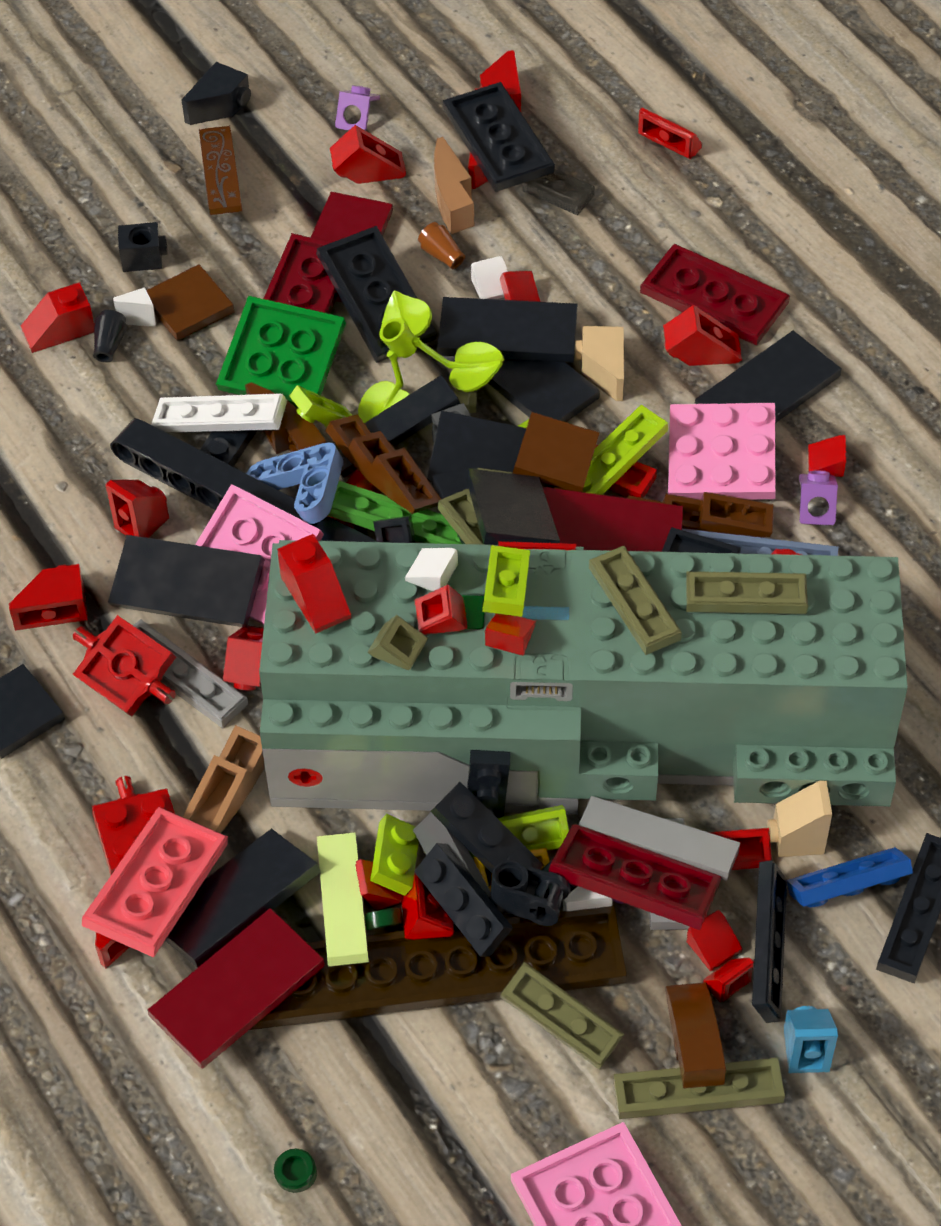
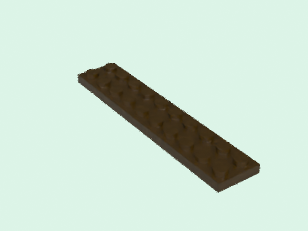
(446, 971)

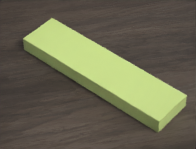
(341, 900)

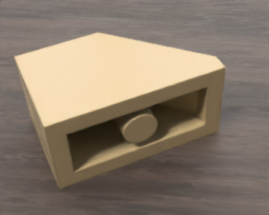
(603, 358)
(802, 822)

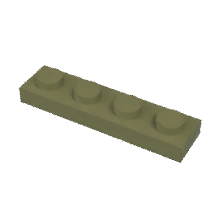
(663, 1094)

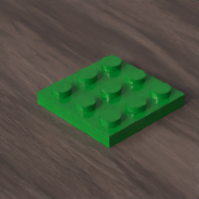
(280, 349)

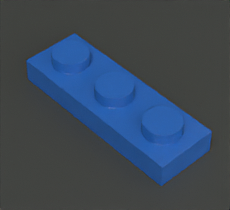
(849, 877)

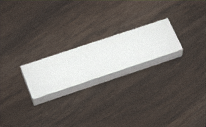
(220, 413)

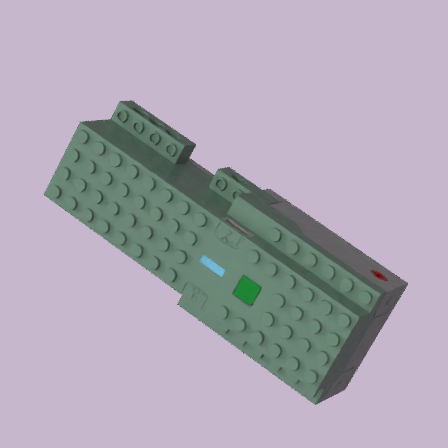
(584, 709)

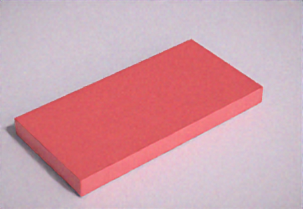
(155, 882)

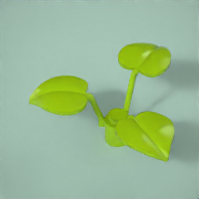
(401, 325)

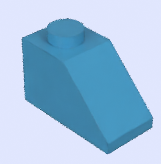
(809, 1039)

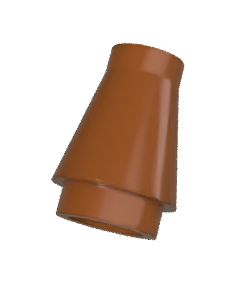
(440, 244)

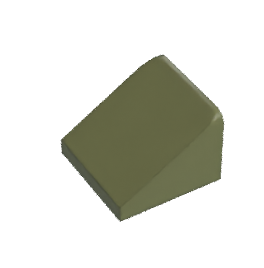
(398, 643)

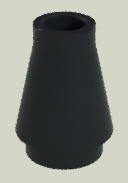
(108, 333)

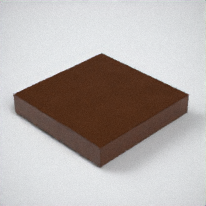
(189, 302)
(556, 452)

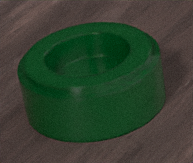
(383, 918)
(295, 1170)

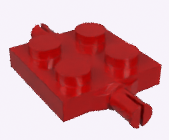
(124, 665)
(125, 818)

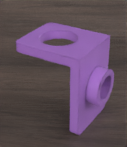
(357, 96)
(818, 485)

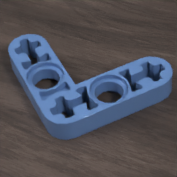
(313, 468)

